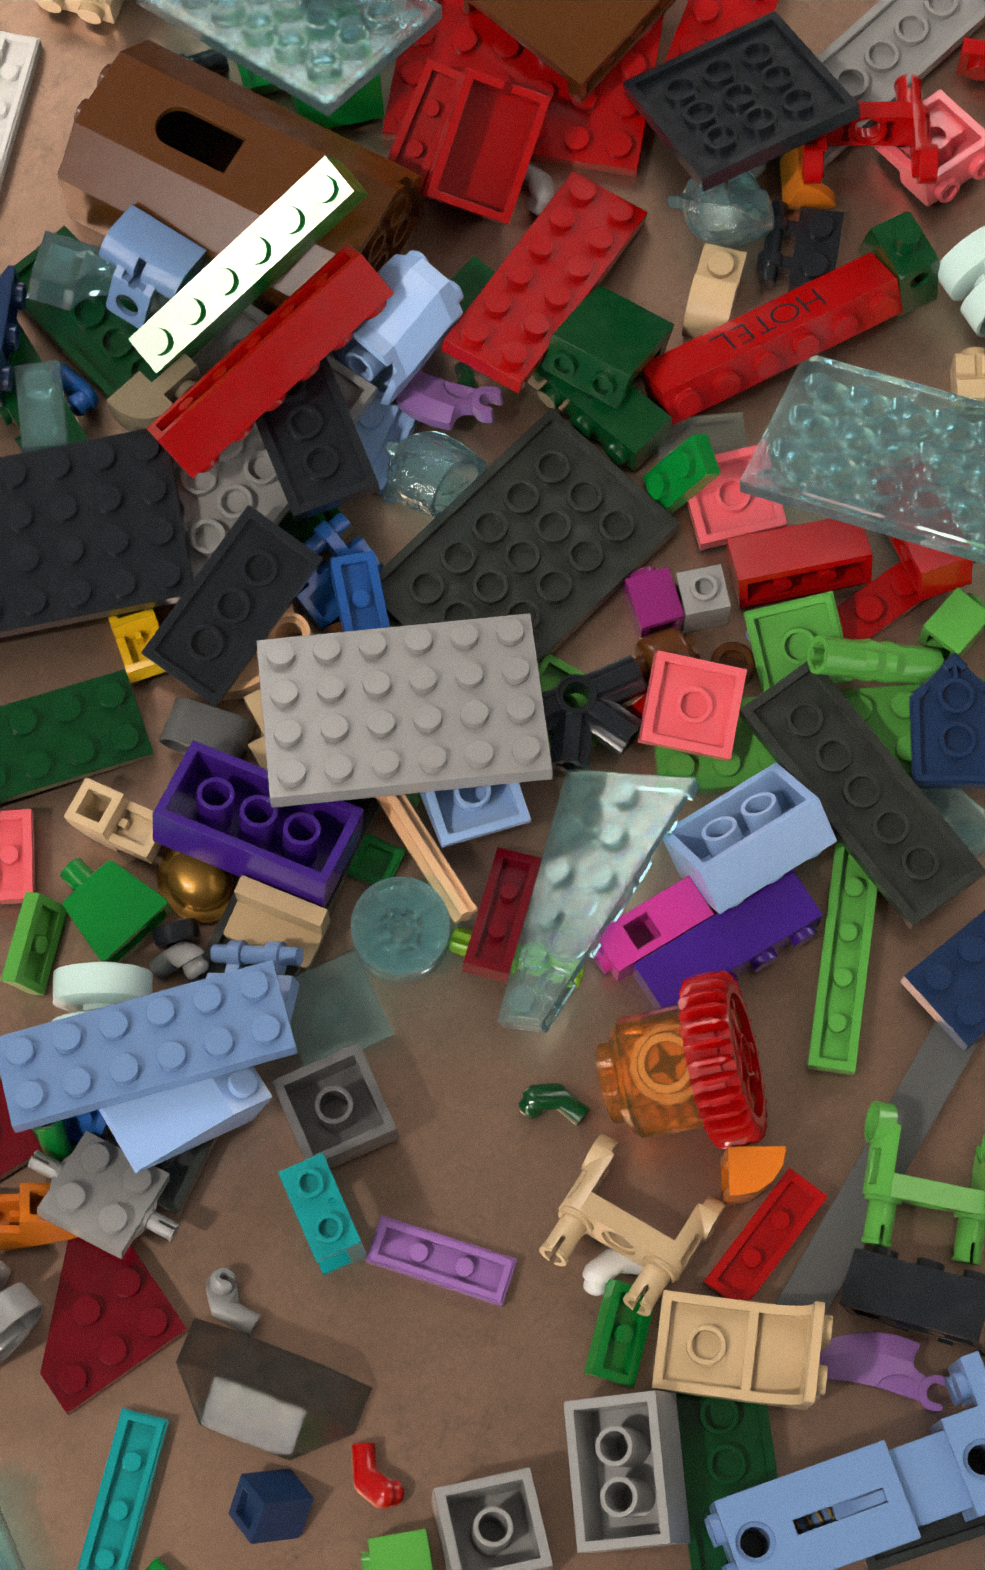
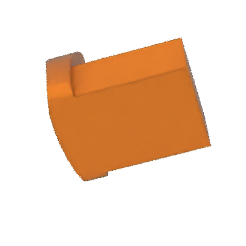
(795, 192)

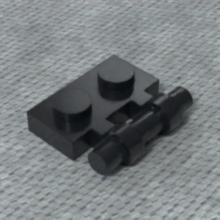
(815, 247)

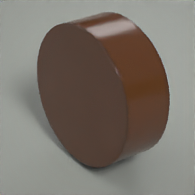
(735, 655)

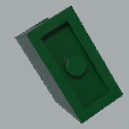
(606, 345)

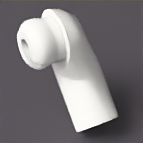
(607, 1267)

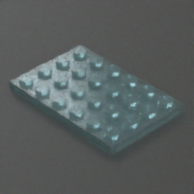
(305, 46)
(877, 456)

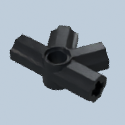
(598, 719)

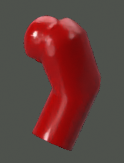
(372, 1483)

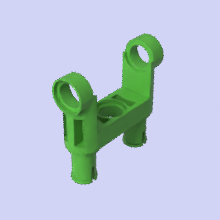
(889, 1189)

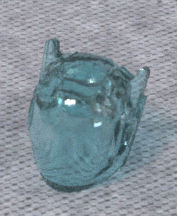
(726, 213)
(430, 471)

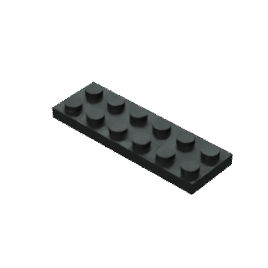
(864, 794)

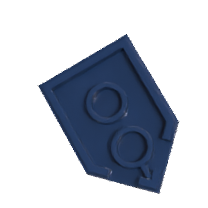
(948, 729)

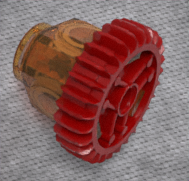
(687, 1066)

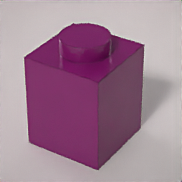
(653, 600)

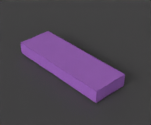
(441, 1260)

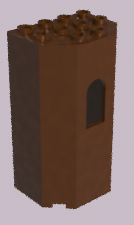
(121, 162)

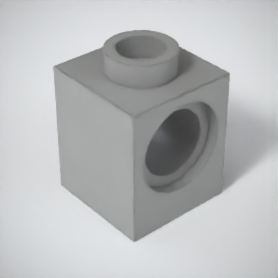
(703, 598)

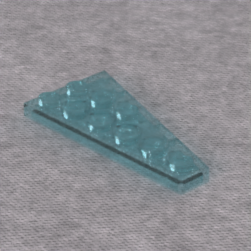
(587, 875)

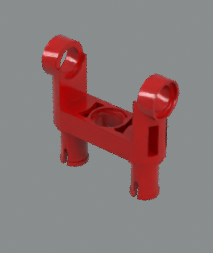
(898, 124)

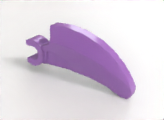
(443, 402)
(880, 1362)

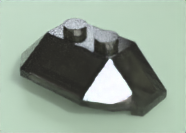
(267, 1392)

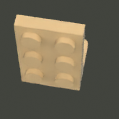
(741, 1350)

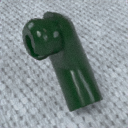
(553, 1097)

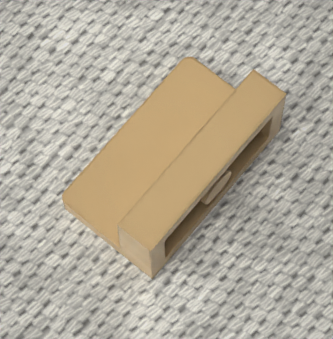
(273, 915)

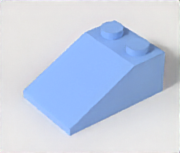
(474, 811)
(185, 1116)

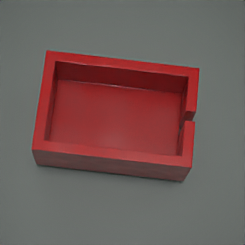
(485, 146)

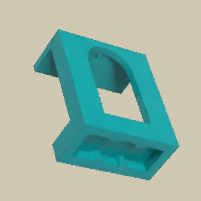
(322, 1214)

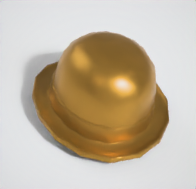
(195, 887)

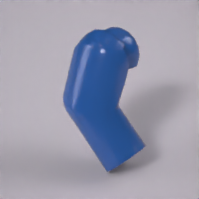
(81, 394)

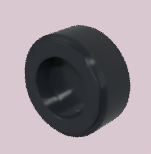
(176, 932)

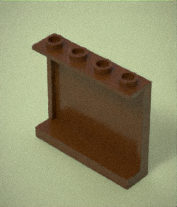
(575, 36)

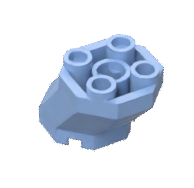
(408, 330)

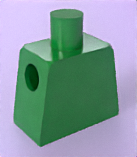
(112, 908)

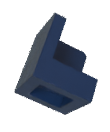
(270, 1506)

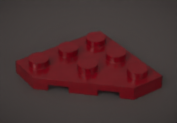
(103, 1323)

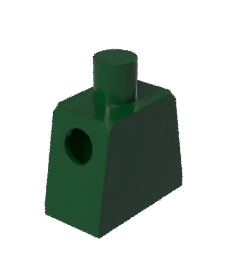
(909, 256)

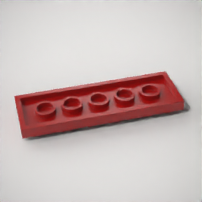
(544, 281)

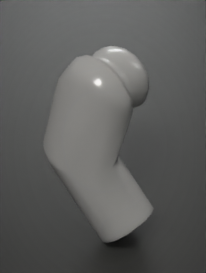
(540, 188)
(180, 955)

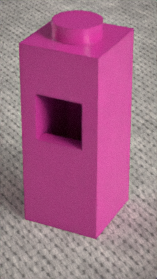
(651, 927)

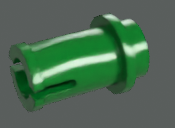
(54, 1140)

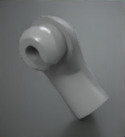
(225, 1303)

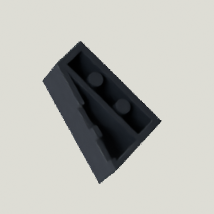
(916, 1296)

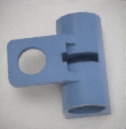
(147, 262)

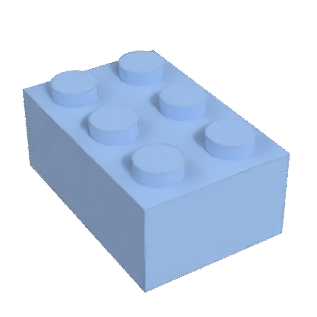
(749, 837)

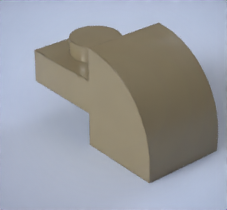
(143, 401)

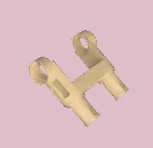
(591, 1215)

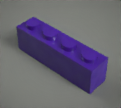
(732, 940)

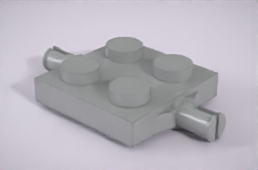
(101, 1196)

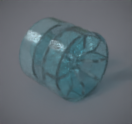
(400, 930)

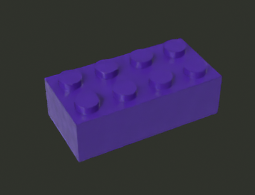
(224, 816)

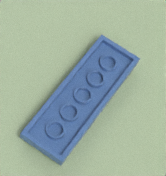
(144, 1046)

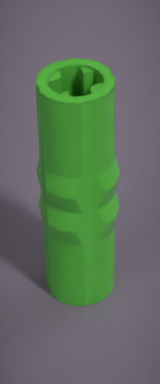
(873, 660)

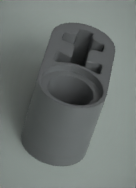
(207, 725)

